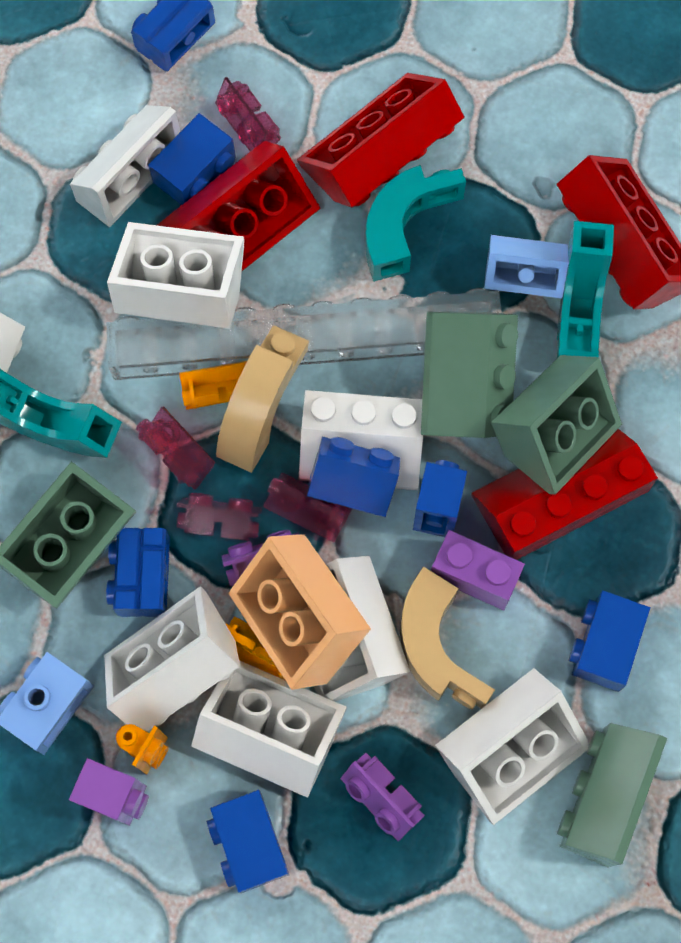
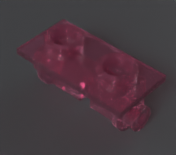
(238, 107)
(179, 449)
(290, 500)
(204, 512)

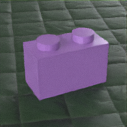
(477, 569)
(110, 792)

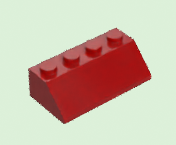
(382, 138)
(254, 199)
(644, 245)
(528, 517)

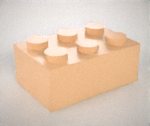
(298, 611)

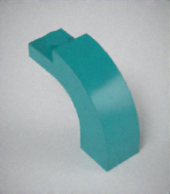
(395, 206)
(583, 294)
(56, 422)

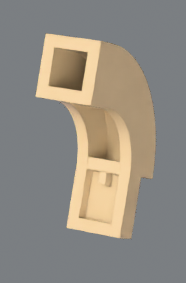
(256, 398)
(420, 640)

